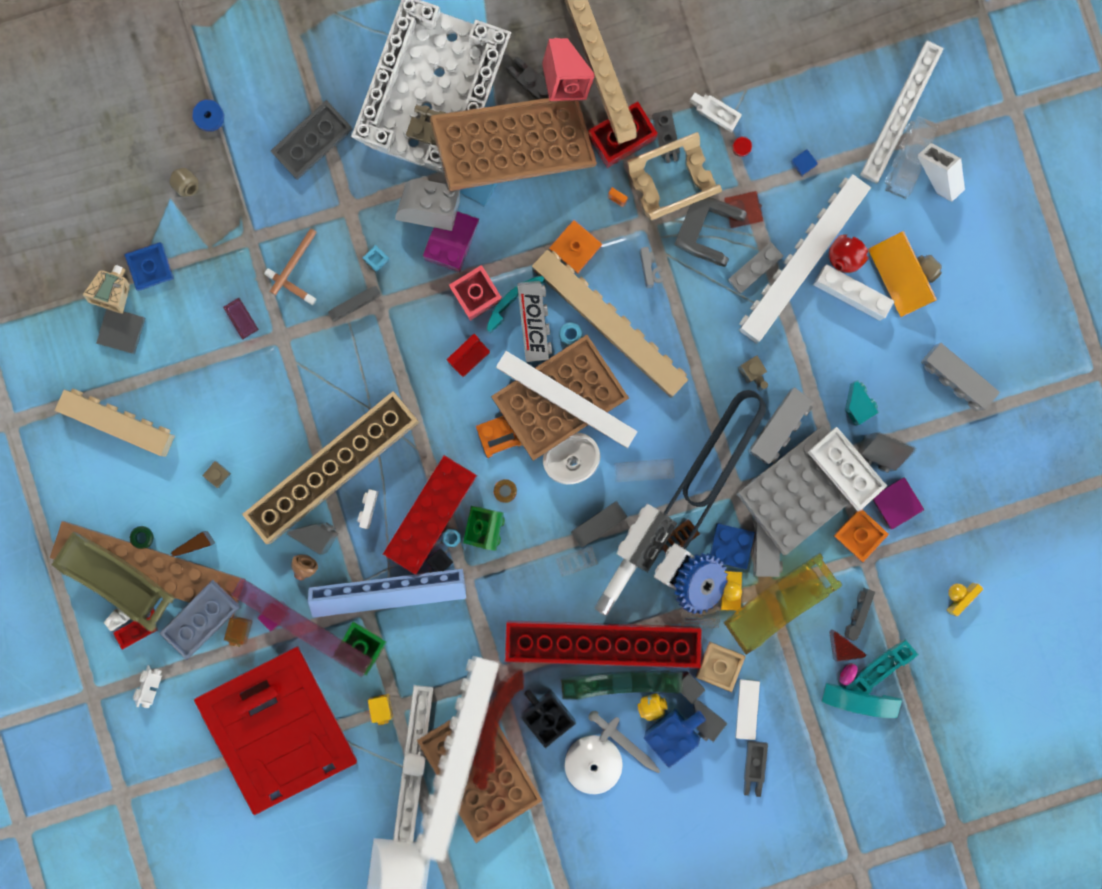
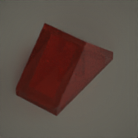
(844, 649)

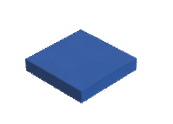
(149, 266)

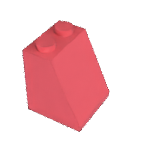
(566, 71)

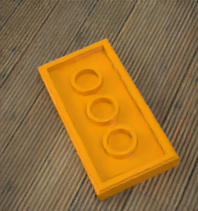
(902, 274)

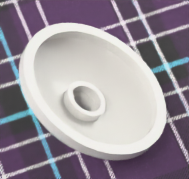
(576, 449)
(591, 751)

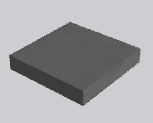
(120, 331)

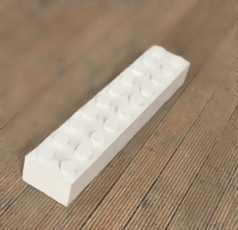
(458, 758)

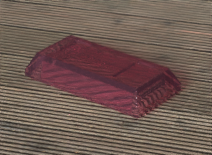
(240, 318)

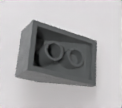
(884, 451)

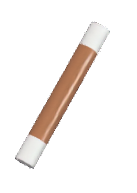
(291, 287)

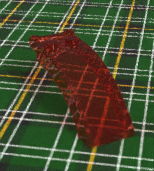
(485, 749)

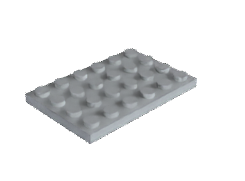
(793, 496)

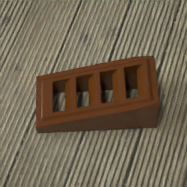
(690, 526)
(198, 542)

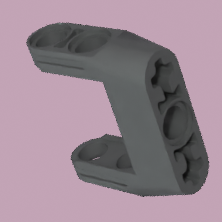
(693, 223)

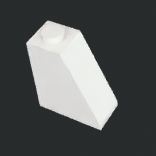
(943, 171)

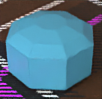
(451, 538)

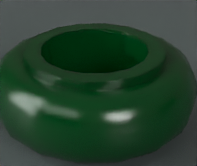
(149, 537)

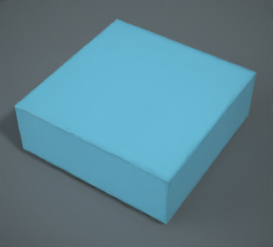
(375, 258)

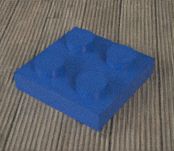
(732, 545)

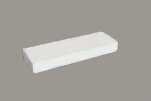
(747, 709)

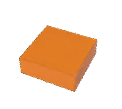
(617, 197)

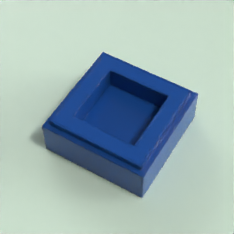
(804, 162)

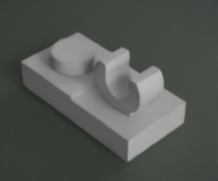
(649, 275)

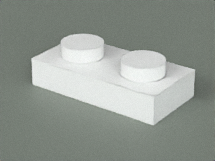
(366, 515)

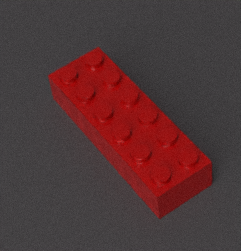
(430, 514)

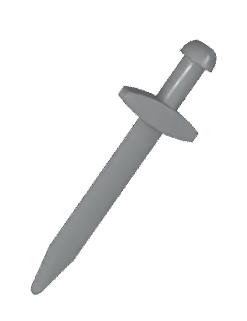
(609, 729)

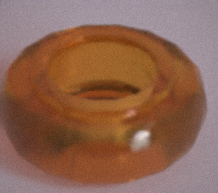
(499, 497)

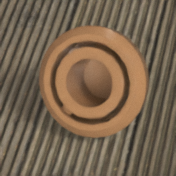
(303, 566)

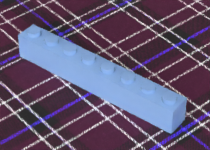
(387, 593)

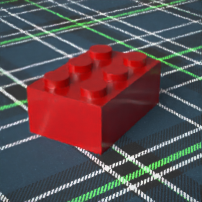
(606, 144)

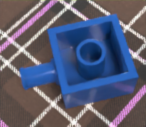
(674, 736)

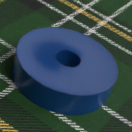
(202, 109)

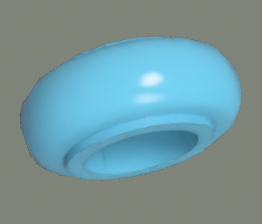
(564, 328)

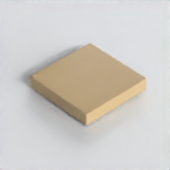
(720, 666)

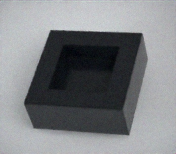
(440, 561)

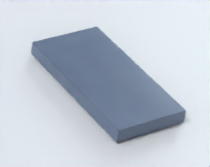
(199, 620)

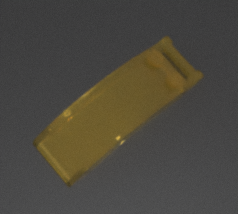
(780, 604)

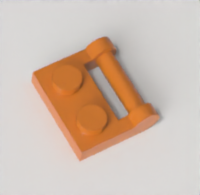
(493, 430)

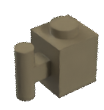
(752, 371)

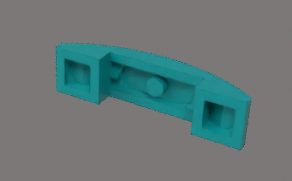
(495, 318)
(882, 667)
(860, 702)

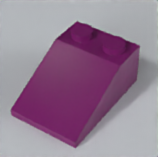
(451, 247)

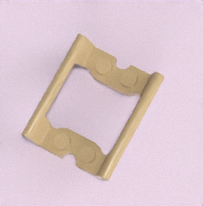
(694, 159)

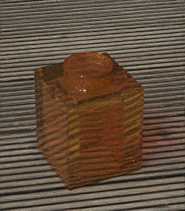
(238, 631)

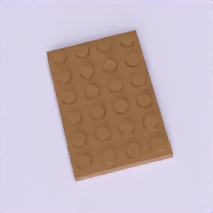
(543, 424)
(508, 789)

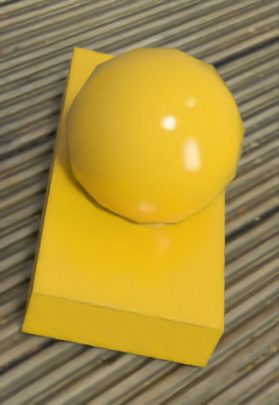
(732, 593)
(962, 597)

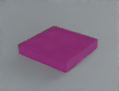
(898, 503)

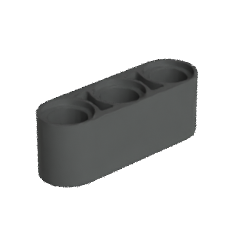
(599, 524)

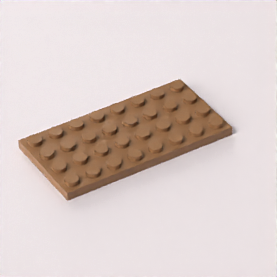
(511, 142)

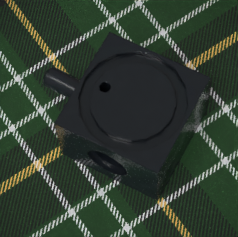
(547, 717)

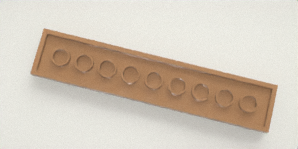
(173, 574)

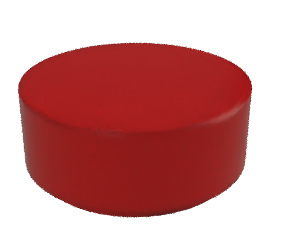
(742, 146)

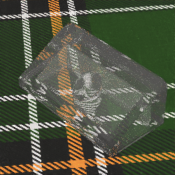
(705, 620)

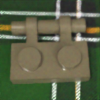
(419, 128)

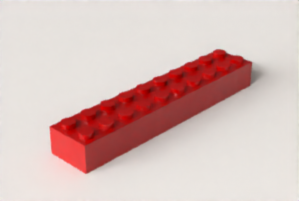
(603, 644)

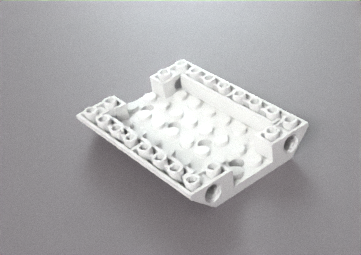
(407, 77)

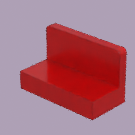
(468, 355)

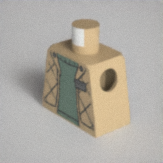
(109, 290)

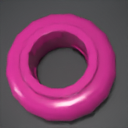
(848, 674)

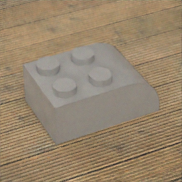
(428, 204)

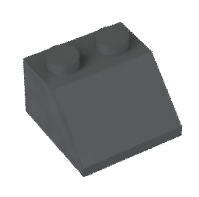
(316, 537)

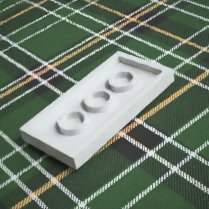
(847, 469)

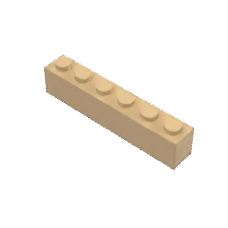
(114, 422)

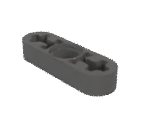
(354, 303)

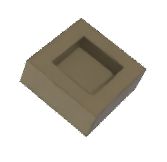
(216, 474)

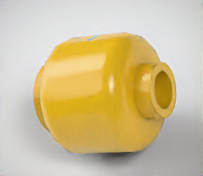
(652, 707)

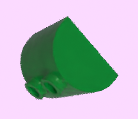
(484, 528)
(365, 642)

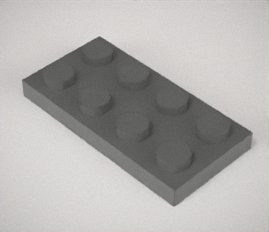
(311, 140)

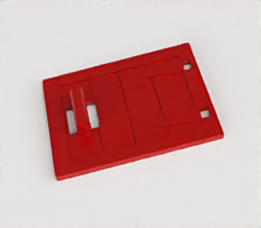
(283, 743)

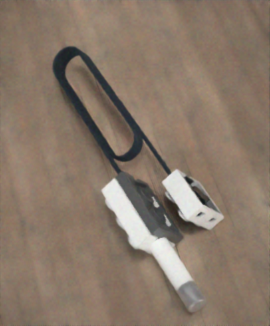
(654, 528)

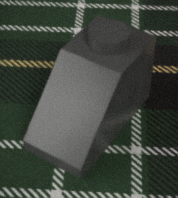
(713, 724)

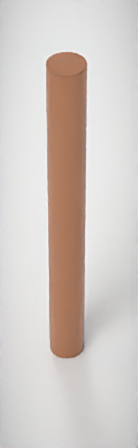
(292, 262)

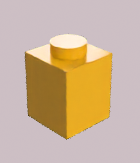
(380, 709)

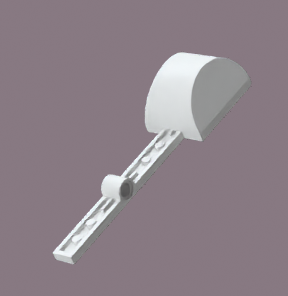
(398, 861)

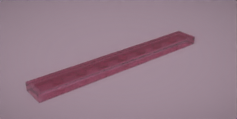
(302, 627)

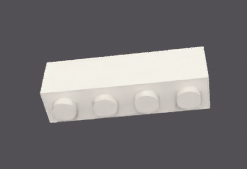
(853, 292)

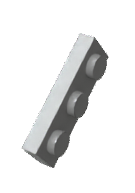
(755, 268)

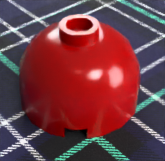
(847, 254)

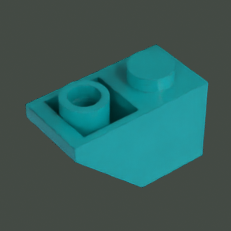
(859, 405)

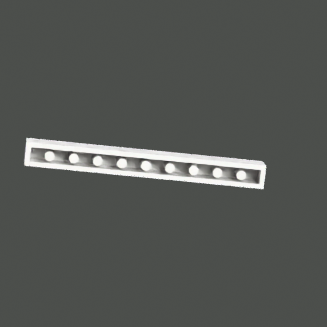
(804, 259)

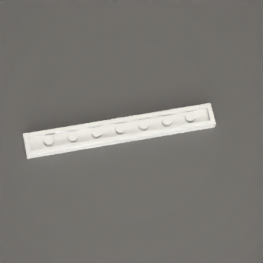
(901, 112)
(566, 399)

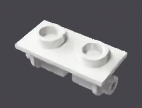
(144, 694)

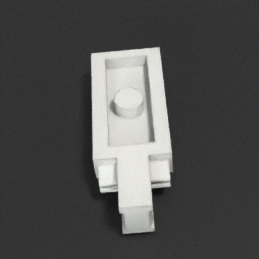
(716, 111)

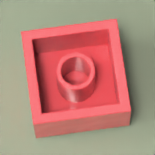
(475, 292)

